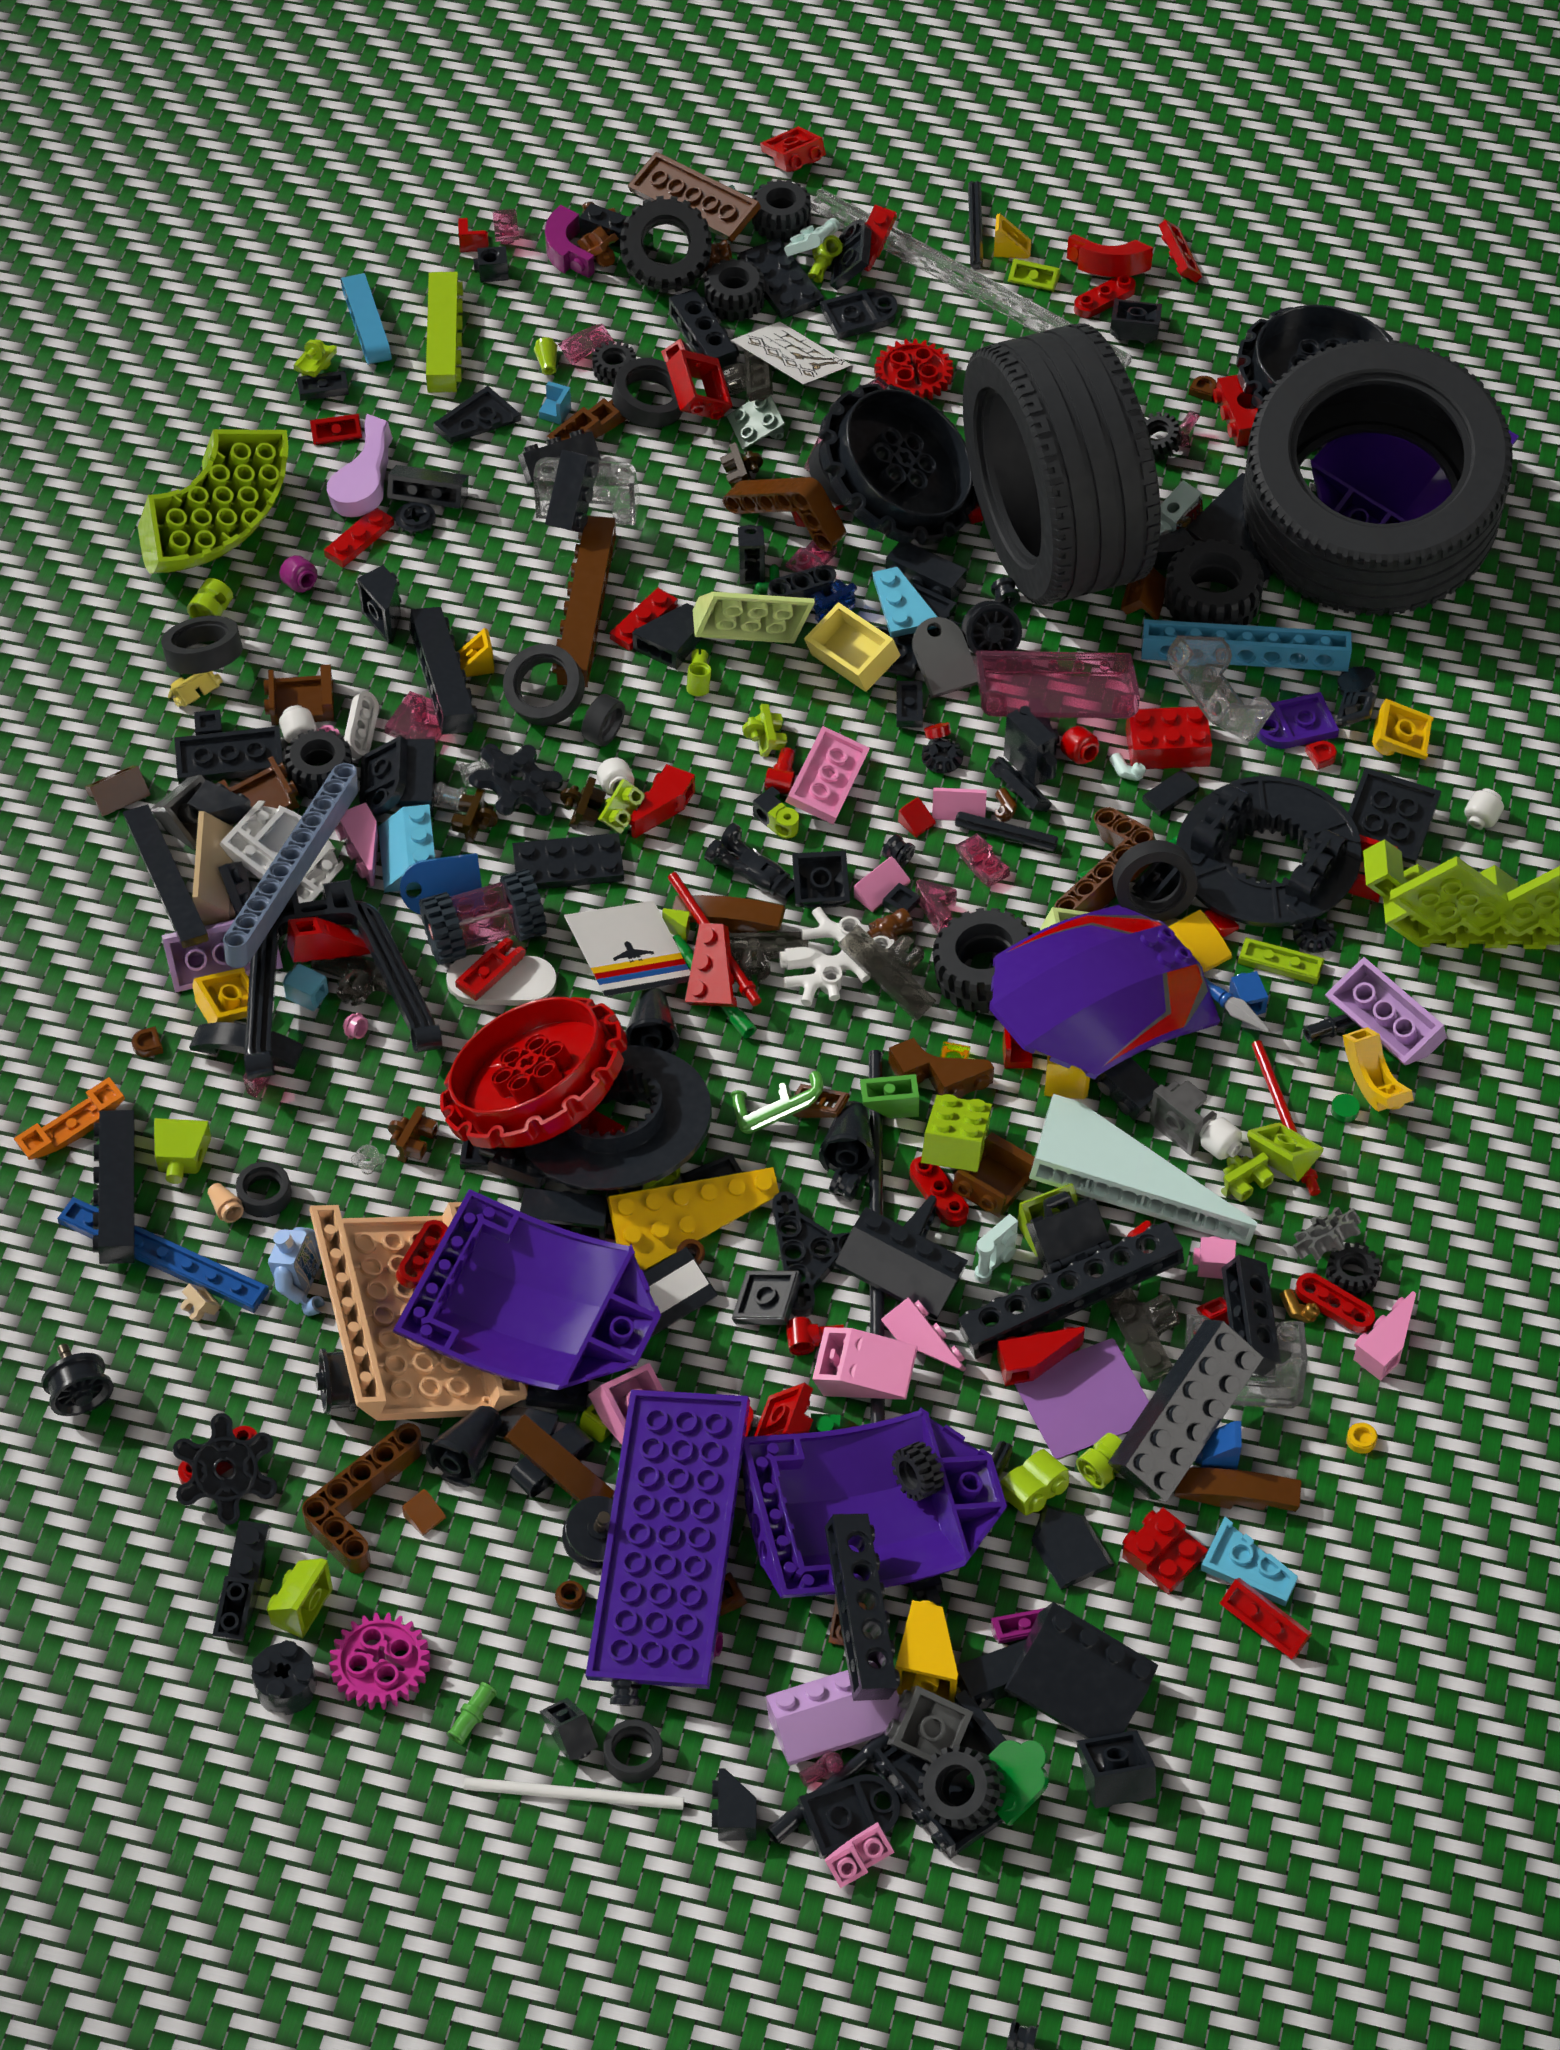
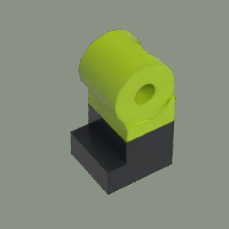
(775, 815)

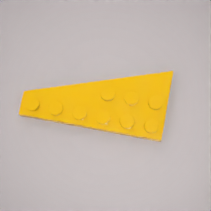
(667, 1215)

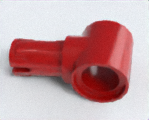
(781, 774)
(804, 1335)

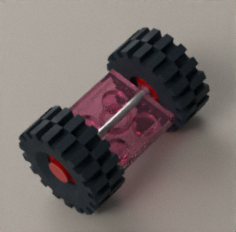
(483, 916)

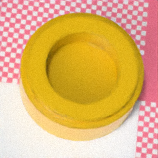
(1361, 1438)

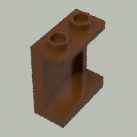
(307, 691)
(268, 787)
(1000, 1176)

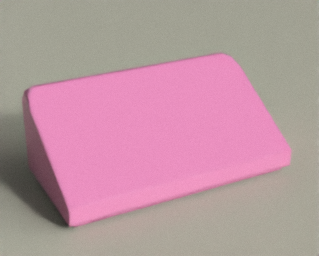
(950, 801)
(879, 883)

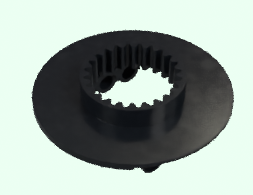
(1277, 805)
(643, 1154)

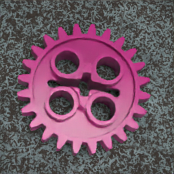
(379, 1661)

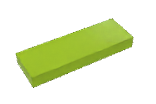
(1281, 961)

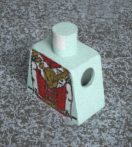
(1180, 508)

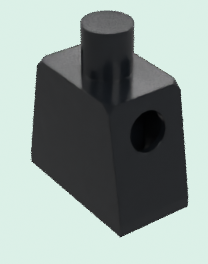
(751, 545)

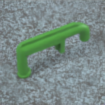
(778, 1110)

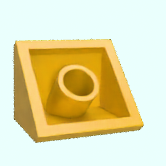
(1065, 1081)

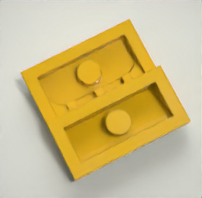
(1202, 939)

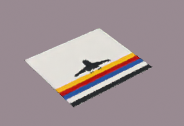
(628, 948)

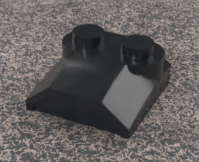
(1135, 320)
(820, 879)

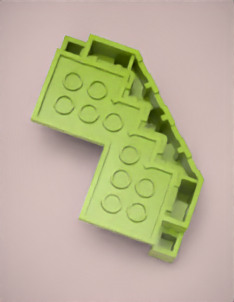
(1462, 905)

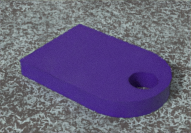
(1299, 722)

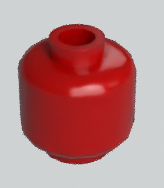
(1079, 745)

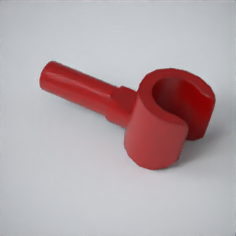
(975, 516)

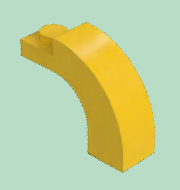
(1372, 1073)

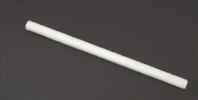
(574, 1793)

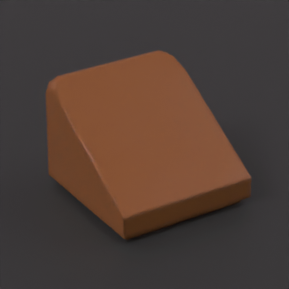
(423, 1512)

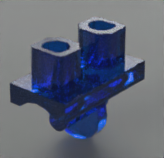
(839, 593)

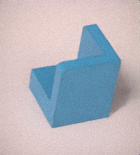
(556, 404)

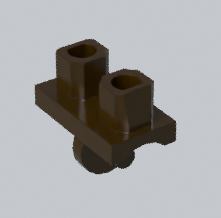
(744, 464)
(589, 795)
(478, 815)

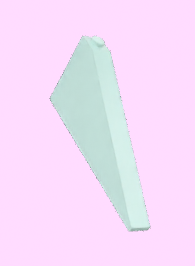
(1117, 1169)

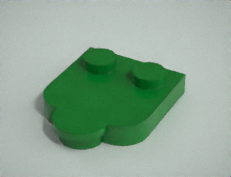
(1023, 1776)

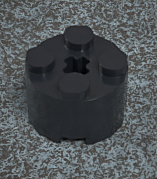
(284, 1678)

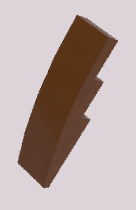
(598, 419)
(737, 913)
(1239, 1487)

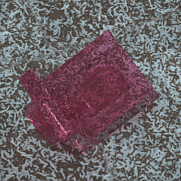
(505, 226)

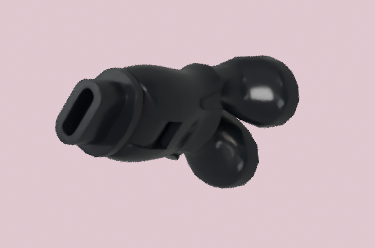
(751, 865)

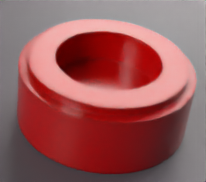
(937, 730)

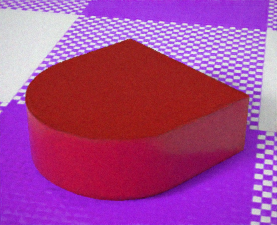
(1321, 754)

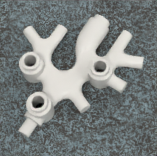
(828, 968)

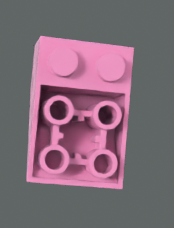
(863, 1365)

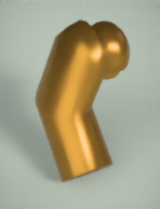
(1304, 1313)

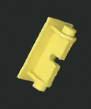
(185, 689)

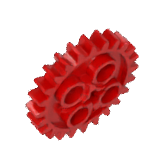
(930, 367)

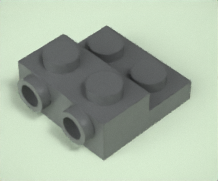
(927, 1724)

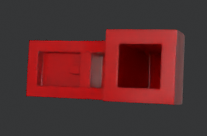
(1109, 261)

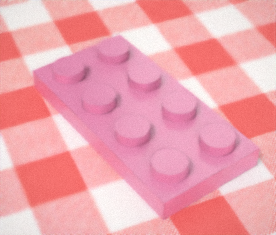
(827, 775)

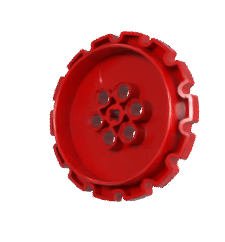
(533, 1072)

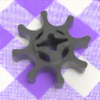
(1327, 1233)

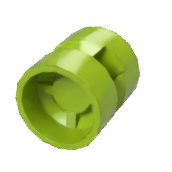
(210, 599)
(1094, 1462)

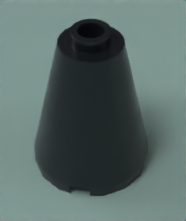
(652, 1022)
(849, 1141)
(465, 1446)

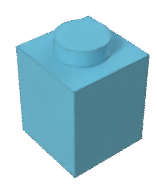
(305, 987)

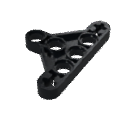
(805, 1239)

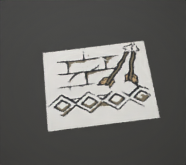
(791, 352)

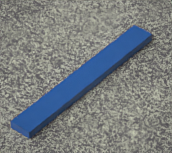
(175, 1260)

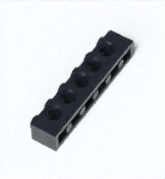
(865, 1680)

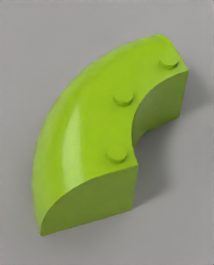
(219, 506)

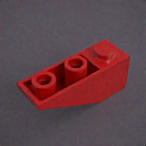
(666, 798)
(321, 939)
(1031, 1356)

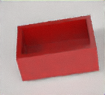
(1169, 738)

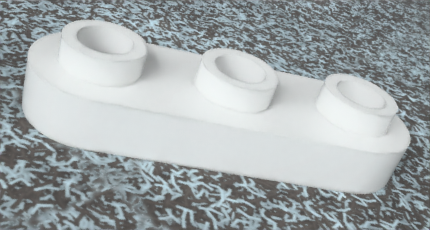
(361, 723)

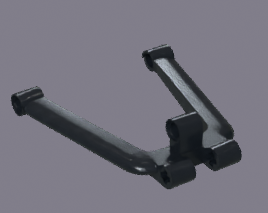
(341, 909)

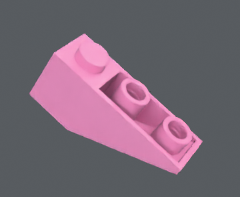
(361, 836)
(910, 1325)
(1383, 1346)

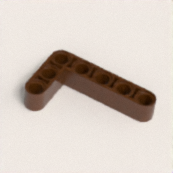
(788, 495)
(1096, 887)
(356, 1492)

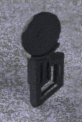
(1356, 690)

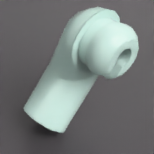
(1126, 771)

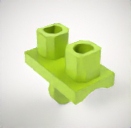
(315, 358)
(763, 729)
(621, 805)
(1244, 1171)

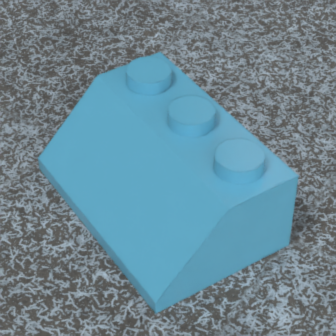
(404, 841)

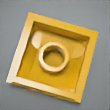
(1401, 730)
(222, 995)

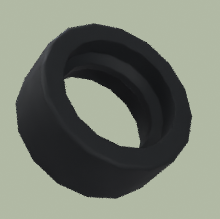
(603, 720)
(261, 1171)
(627, 1729)

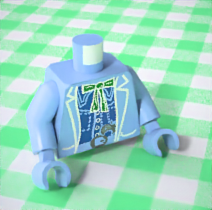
(295, 1265)

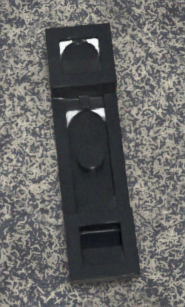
(231, 1037)

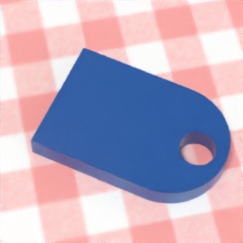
(441, 875)

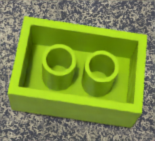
(956, 1132)

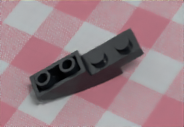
(243, 1581)

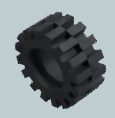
(607, 354)
(1171, 441)
(1358, 1257)
(917, 1471)

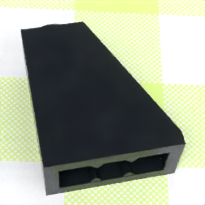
(668, 637)

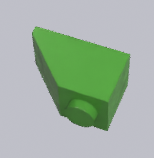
(891, 1096)

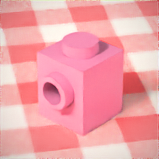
(1213, 1255)

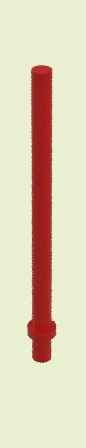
(747, 988)
(1310, 1176)

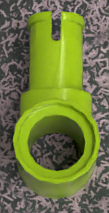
(824, 256)
(698, 674)

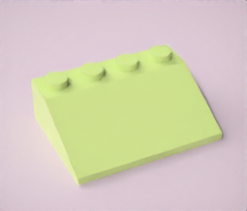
(750, 616)

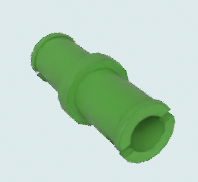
(471, 1713)

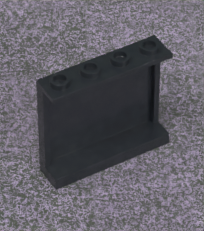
(904, 1772)

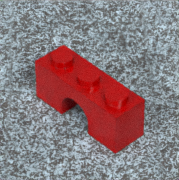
(1233, 409)

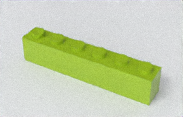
(443, 333)

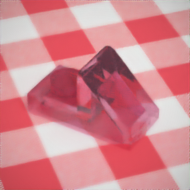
(936, 901)

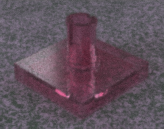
(414, 719)

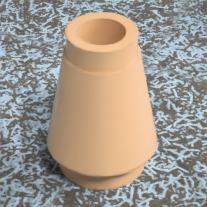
(226, 1204)

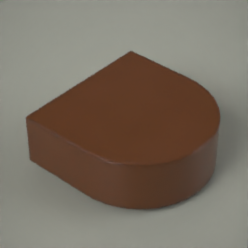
(1203, 387)
(147, 1042)

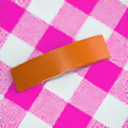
(72, 1124)

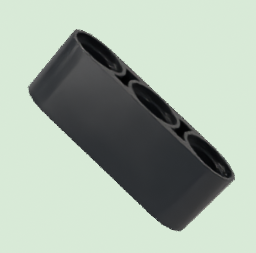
(803, 583)
(535, 1481)

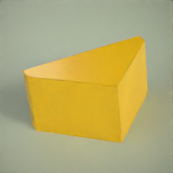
(1010, 240)
(477, 655)

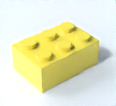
(852, 647)

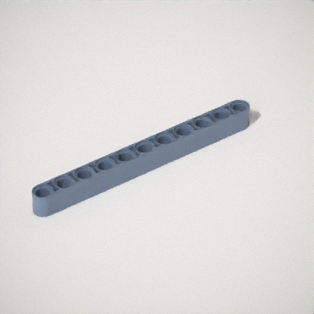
(290, 866)

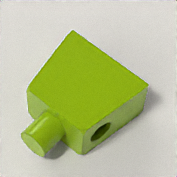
(180, 1146)

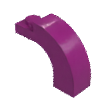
(559, 231)

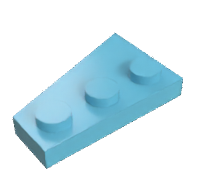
(900, 602)
(1237, 1556)

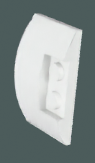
(261, 837)

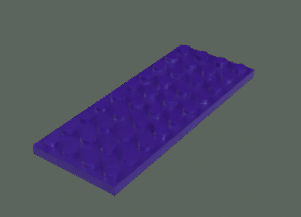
(668, 1539)

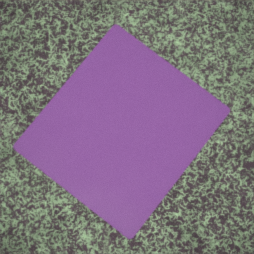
(1084, 1398)

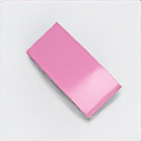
(858, 1854)

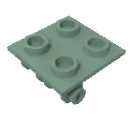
(756, 421)

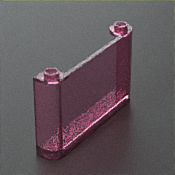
(1058, 684)

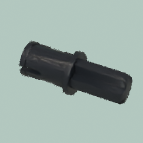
(1327, 1027)

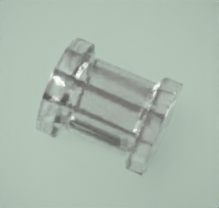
(466, 770)
(448, 795)

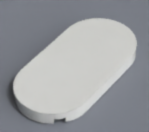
(527, 981)

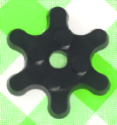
(511, 791)
(243, 1458)

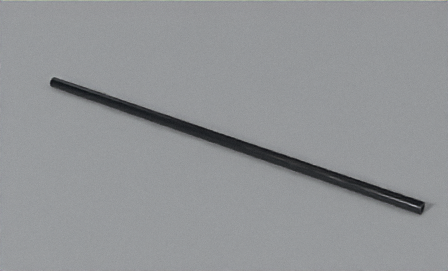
(876, 1203)

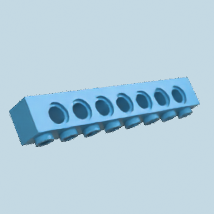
(1256, 644)

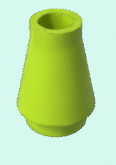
(546, 353)

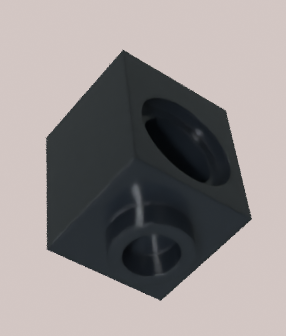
(491, 264)

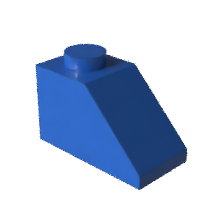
(1222, 1448)

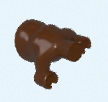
(719, 252)
(892, 925)

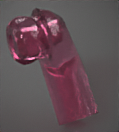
(1187, 426)

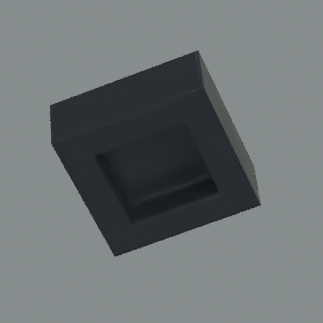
(208, 722)
(901, 897)

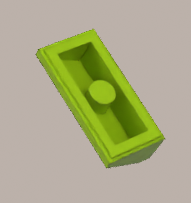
(1034, 275)

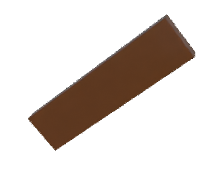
(556, 1461)

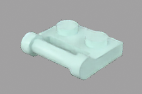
(811, 237)
(996, 1247)

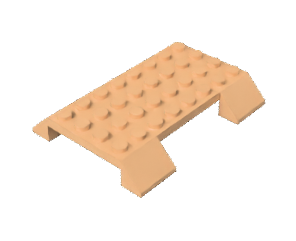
(386, 1371)

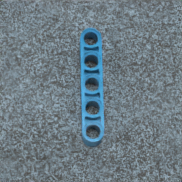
(366, 318)

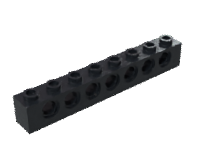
(1063, 1302)

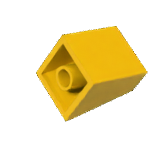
(927, 1652)

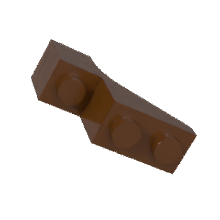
(946, 1075)

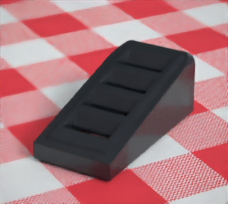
(923, 1217)

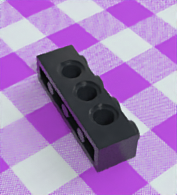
(702, 328)
(1251, 1308)

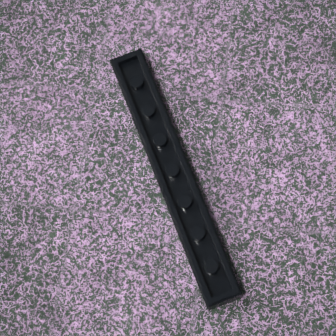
(165, 876)

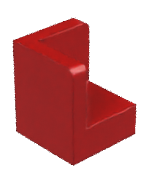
(471, 240)
(1013, 1054)

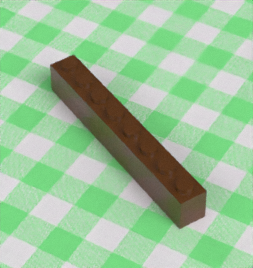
(586, 595)

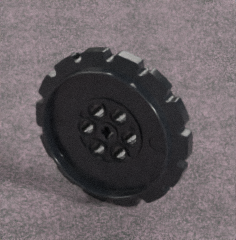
(1293, 335)
(897, 464)

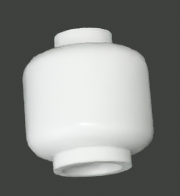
(296, 721)
(612, 772)
(1484, 809)
(1221, 1138)

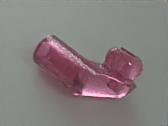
(827, 1764)

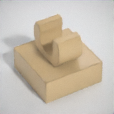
(201, 1300)

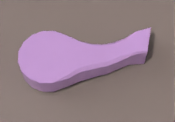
(360, 484)

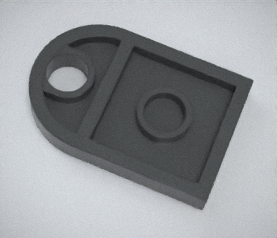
(945, 658)

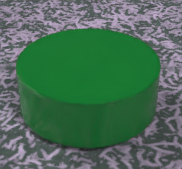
(1345, 1108)

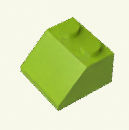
(301, 1596)

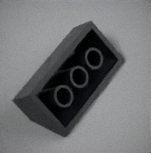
(900, 1262)

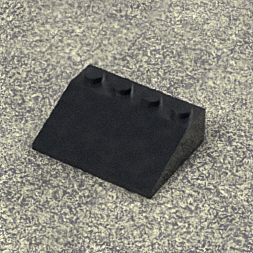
(1080, 1674)

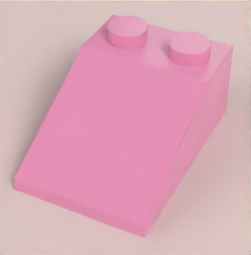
(613, 1397)

